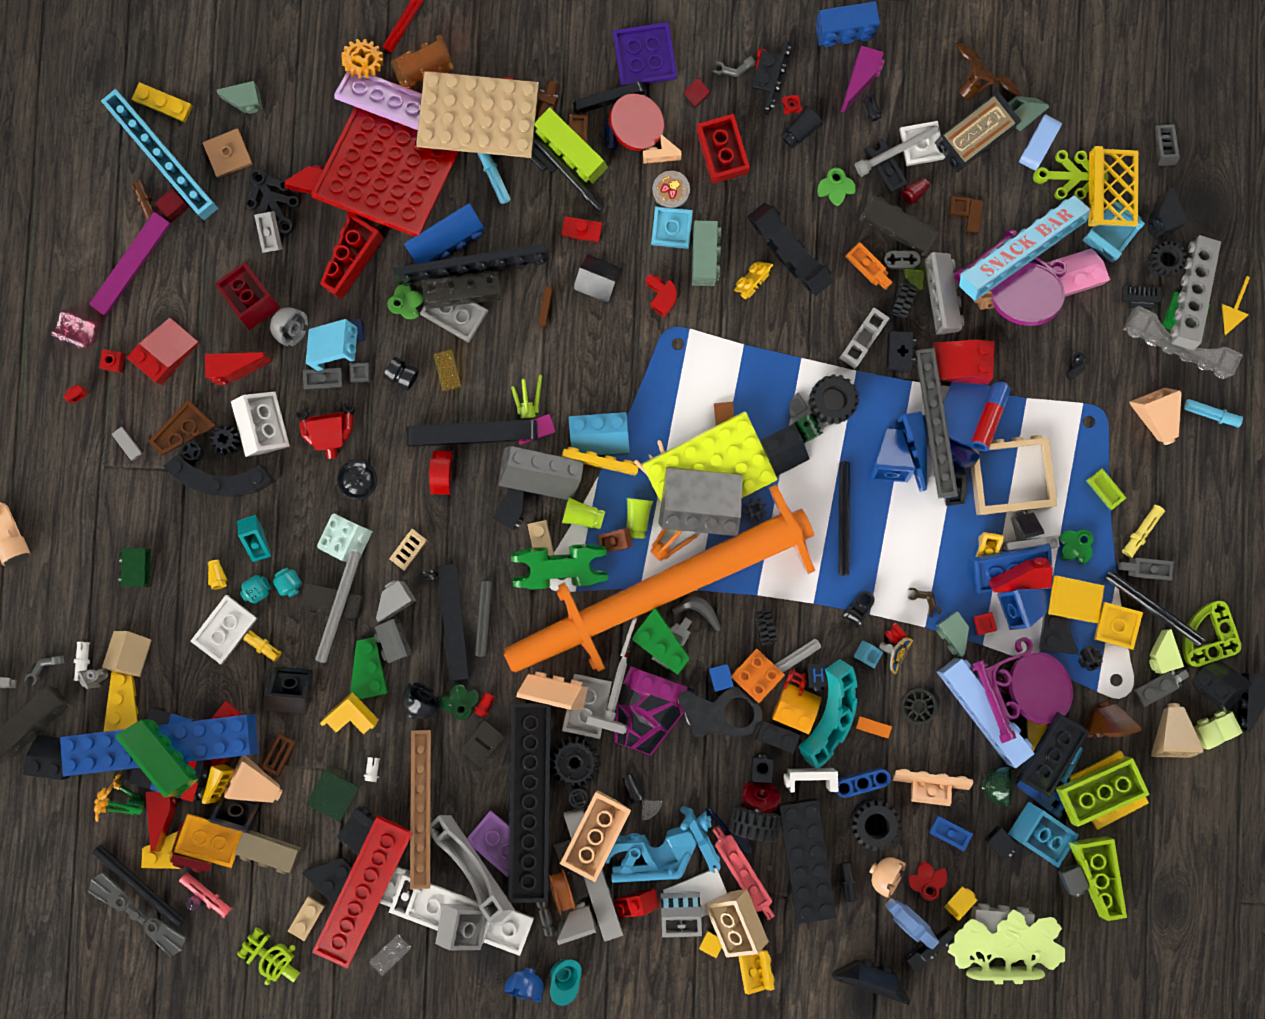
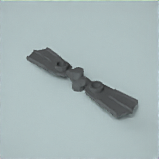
(164, 936)

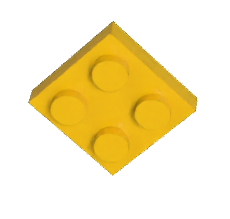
(1118, 625)

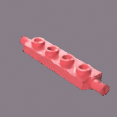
(743, 872)

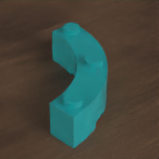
(836, 718)

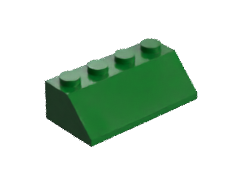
(157, 758)

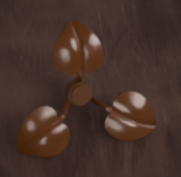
(973, 84)

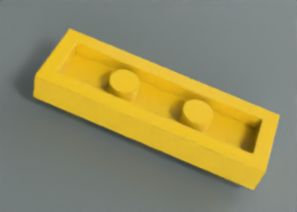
(162, 102)

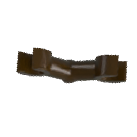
(930, 599)

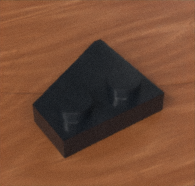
(1056, 635)

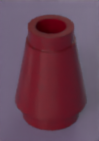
(914, 191)

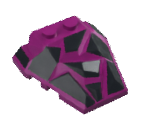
(648, 709)

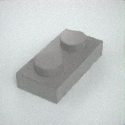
(268, 232)

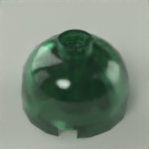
(998, 786)

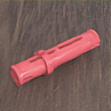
(203, 893)

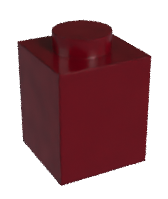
(171, 205)

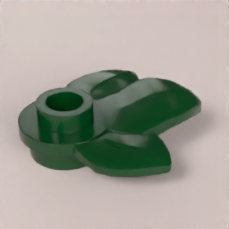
(460, 698)

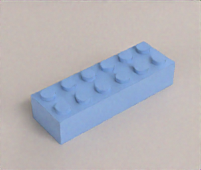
(972, 696)

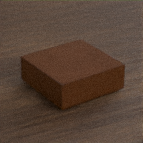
(959, 206)

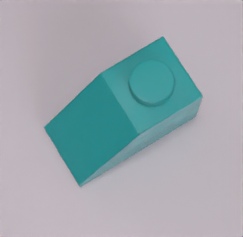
(253, 538)

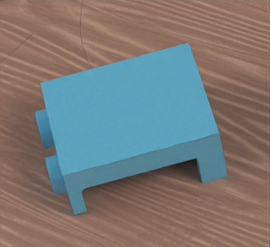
(1111, 239)
(331, 343)

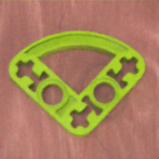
(1223, 638)

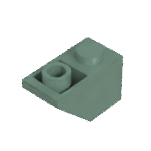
(1027, 109)
(955, 631)

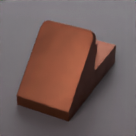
(616, 540)

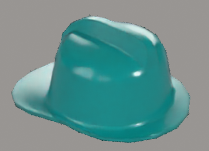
(565, 981)

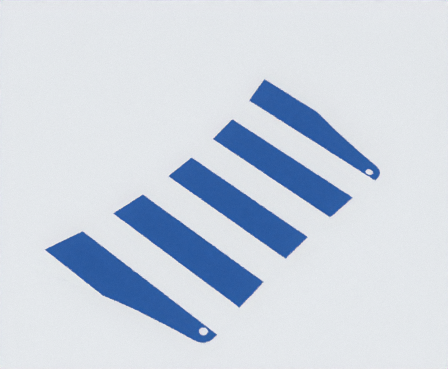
(895, 531)

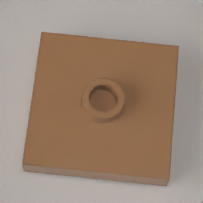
(227, 153)

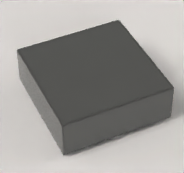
(359, 372)

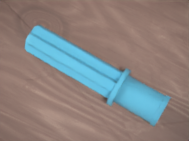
(494, 177)
(1221, 416)

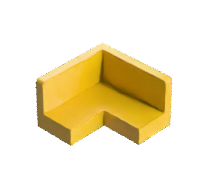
(350, 710)

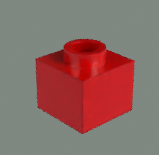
(117, 363)

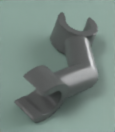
(747, 64)
(39, 666)

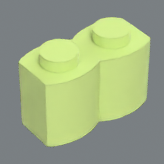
(1217, 729)

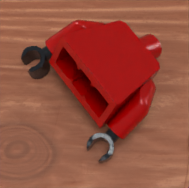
(328, 430)

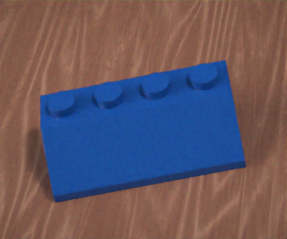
(446, 236)

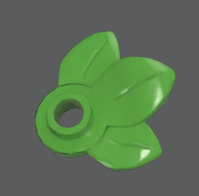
(836, 189)
(409, 302)

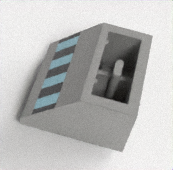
(681, 914)

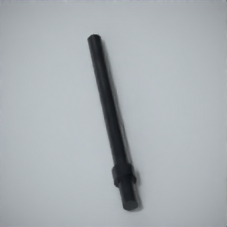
(587, 194)

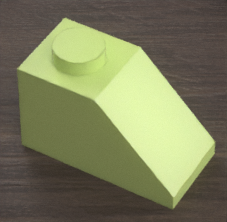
(1165, 653)

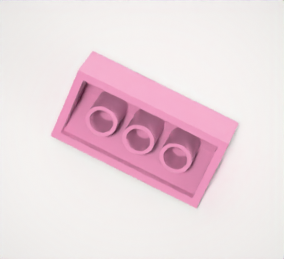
(1083, 271)

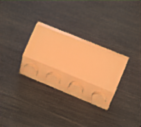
(595, 836)

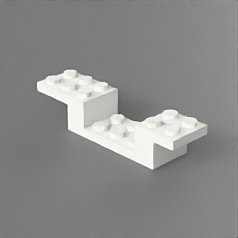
(425, 908)

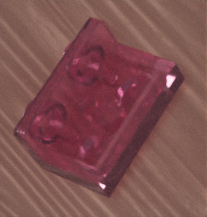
(75, 329)

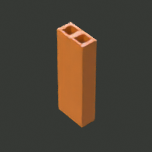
(873, 727)

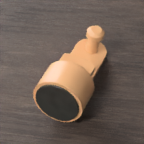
(12, 545)

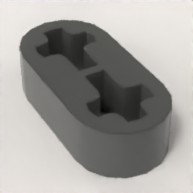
(901, 265)

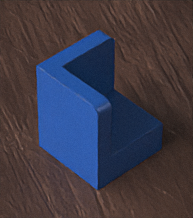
(721, 677)

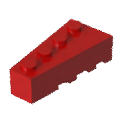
(350, 255)

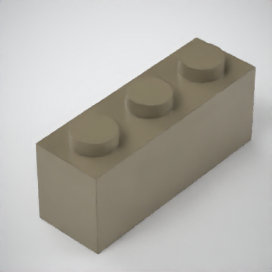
(268, 851)

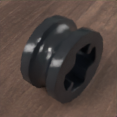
(429, 575)

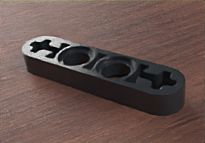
(607, 98)

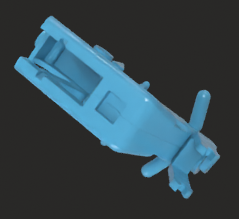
(670, 858)

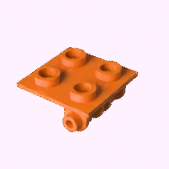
(757, 675)

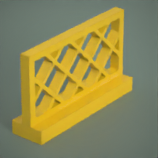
(1097, 184)

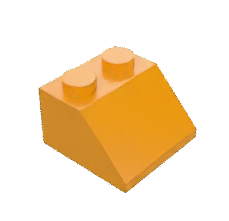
(797, 710)

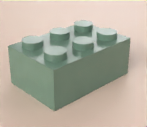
(706, 253)

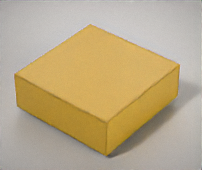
(711, 944)

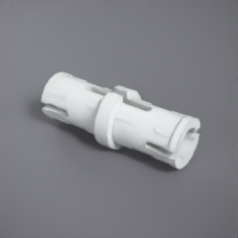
(81, 658)

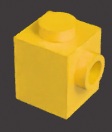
(961, 903)

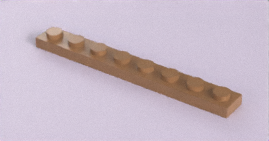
(420, 809)

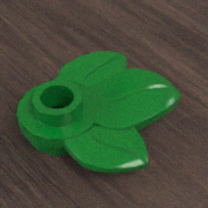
(1074, 547)

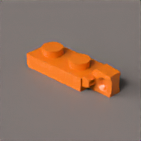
(869, 266)

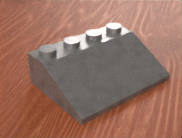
(701, 501)

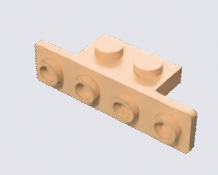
(932, 788)

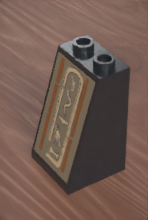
(978, 132)

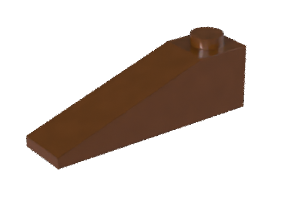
(1110, 721)

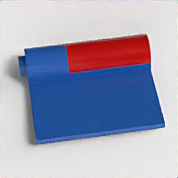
(975, 412)

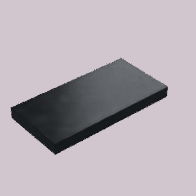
(1053, 754)

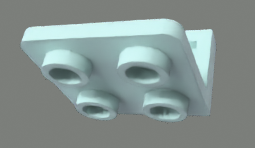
(343, 537)

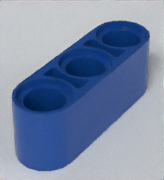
(871, 784)

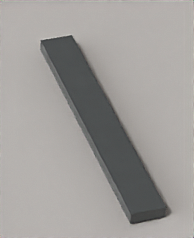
(936, 423)

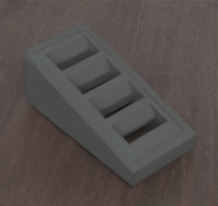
(1166, 157)

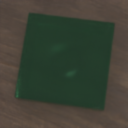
(332, 796)

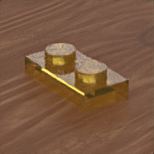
(447, 370)

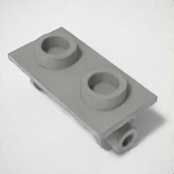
(91, 678)

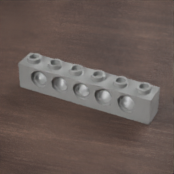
(1208, 250)

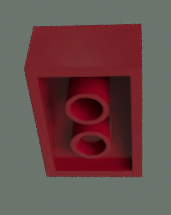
(247, 296)

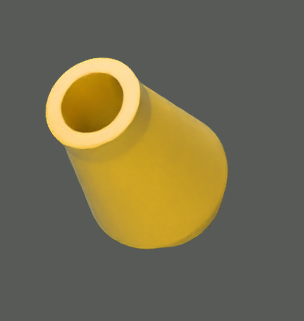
(216, 575)

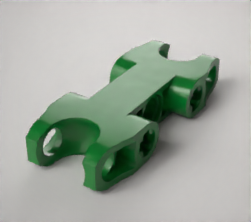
(559, 566)

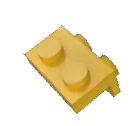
(756, 972)

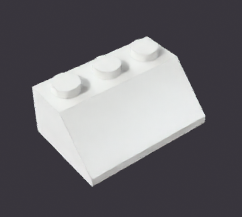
(260, 423)

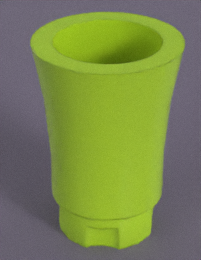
(582, 514)
(638, 516)

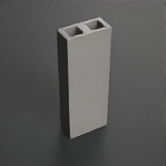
(127, 443)

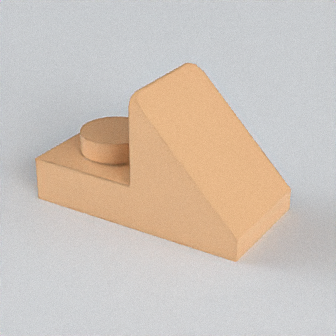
(667, 152)

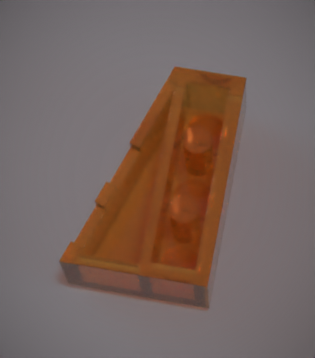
(431, 58)

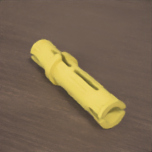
(1138, 538)

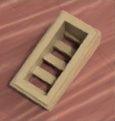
(418, 548)

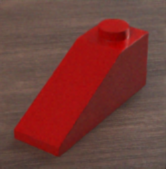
(1027, 575)
(160, 815)

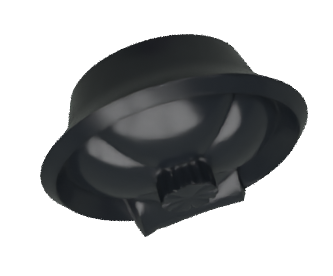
(357, 479)

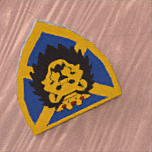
(897, 652)

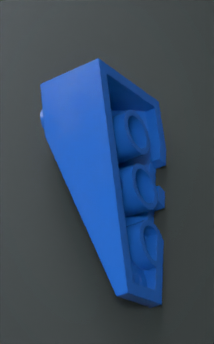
(915, 434)

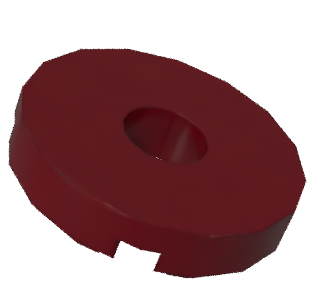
(755, 803)

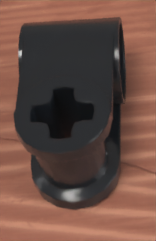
(858, 609)

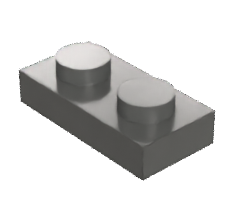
(323, 379)

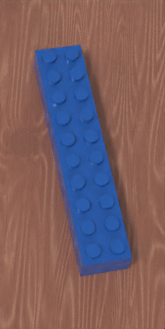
(193, 739)

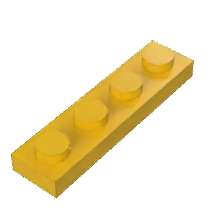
(608, 462)

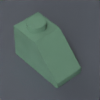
(242, 96)

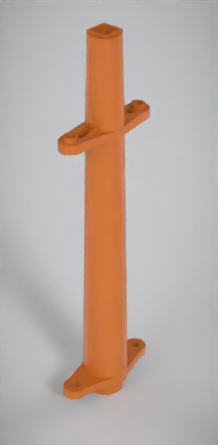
(711, 565)

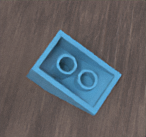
(1043, 834)

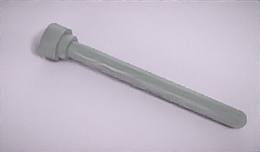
(864, 166)

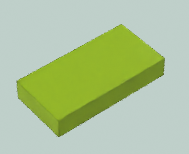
(1106, 489)

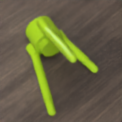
(526, 409)

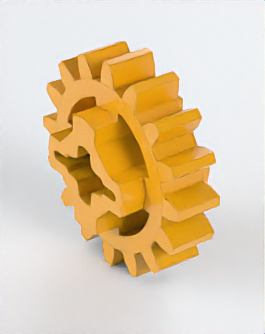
(362, 58)

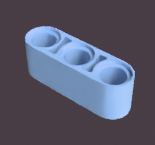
(1040, 142)

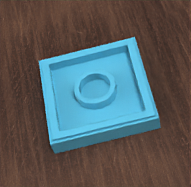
(671, 227)

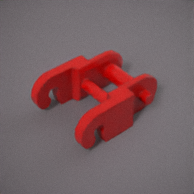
(801, 683)

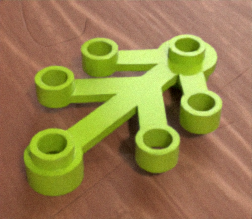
(1073, 175)

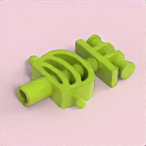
(285, 969)

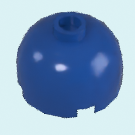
(525, 985)

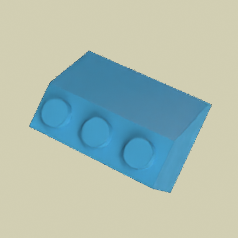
(600, 433)

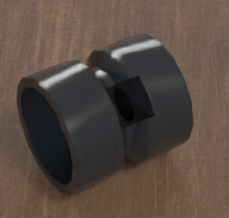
(400, 373)

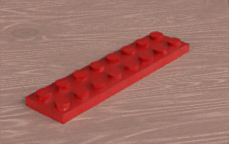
(362, 891)

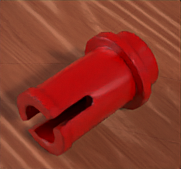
(484, 704)

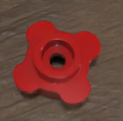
(795, 99)

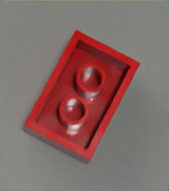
(722, 149)

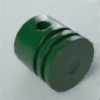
(810, 432)

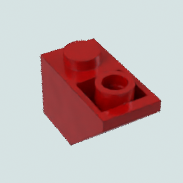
(636, 903)

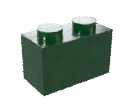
(135, 567)

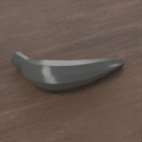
(701, 606)

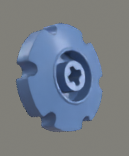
(911, 923)

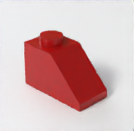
(304, 180)

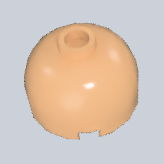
(887, 875)

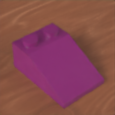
(866, 68)

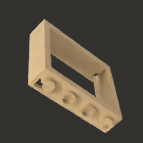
(1051, 500)

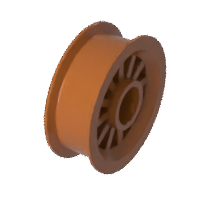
(561, 891)

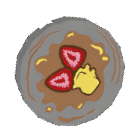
(671, 189)

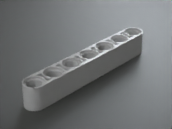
(598, 890)

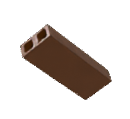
(974, 217)

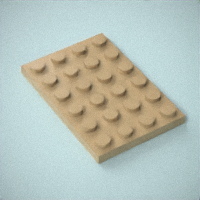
(477, 114)

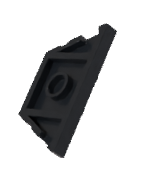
(330, 877)

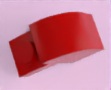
(666, 296)
(440, 472)

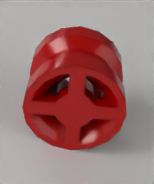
(895, 634)

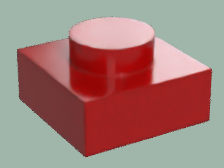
(75, 394)
(984, 623)

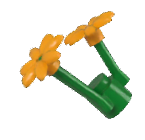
(133, 805)

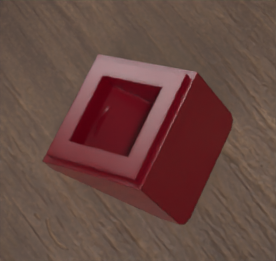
(697, 92)

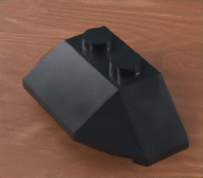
(872, 979)

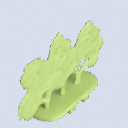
(1011, 942)

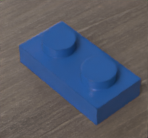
(950, 833)

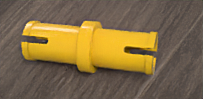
(262, 646)

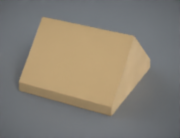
(127, 653)

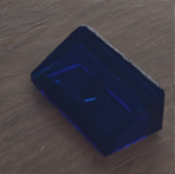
(963, 455)

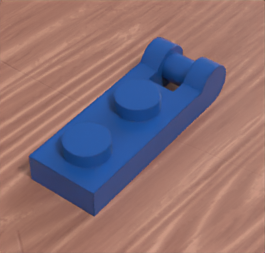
(1042, 799)

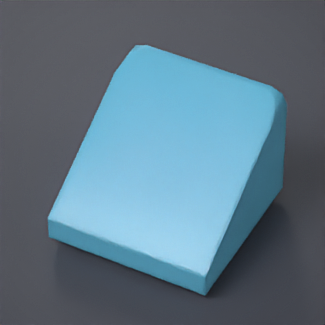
(868, 654)

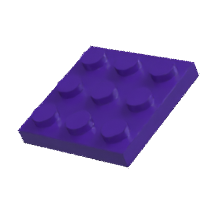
(645, 54)

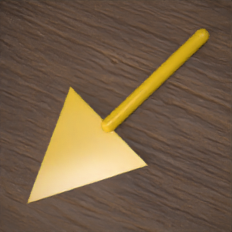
(1233, 316)

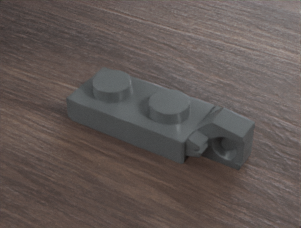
(1148, 568)
(1160, 686)

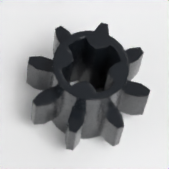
(760, 507)
(1090, 658)

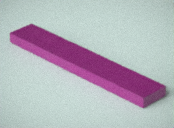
(130, 263)

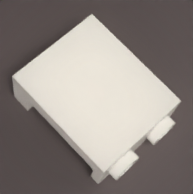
(827, 774)

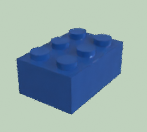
(847, 24)

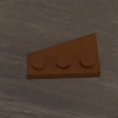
(181, 428)

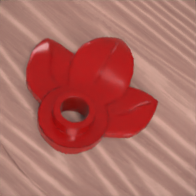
(928, 878)

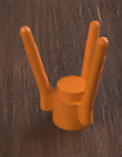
(661, 550)

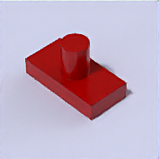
(581, 229)

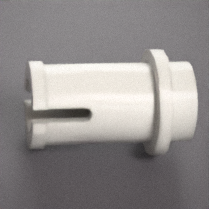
(372, 771)

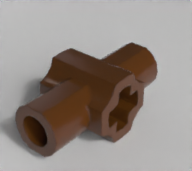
(547, 98)

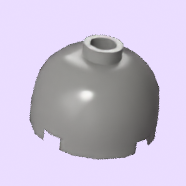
(288, 326)

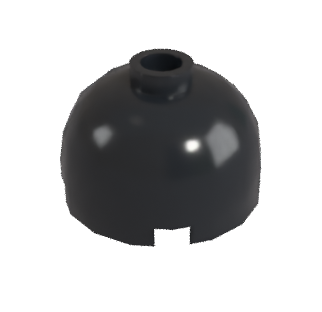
(419, 701)

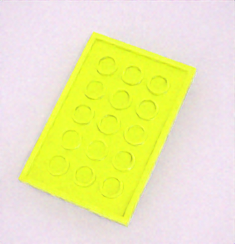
(723, 449)

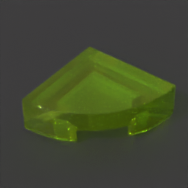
(915, 277)

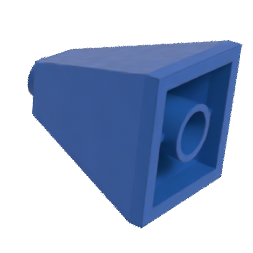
(893, 458)
(1024, 607)

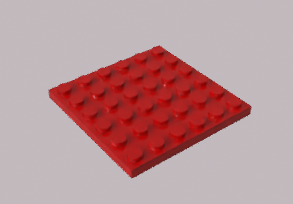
(384, 173)

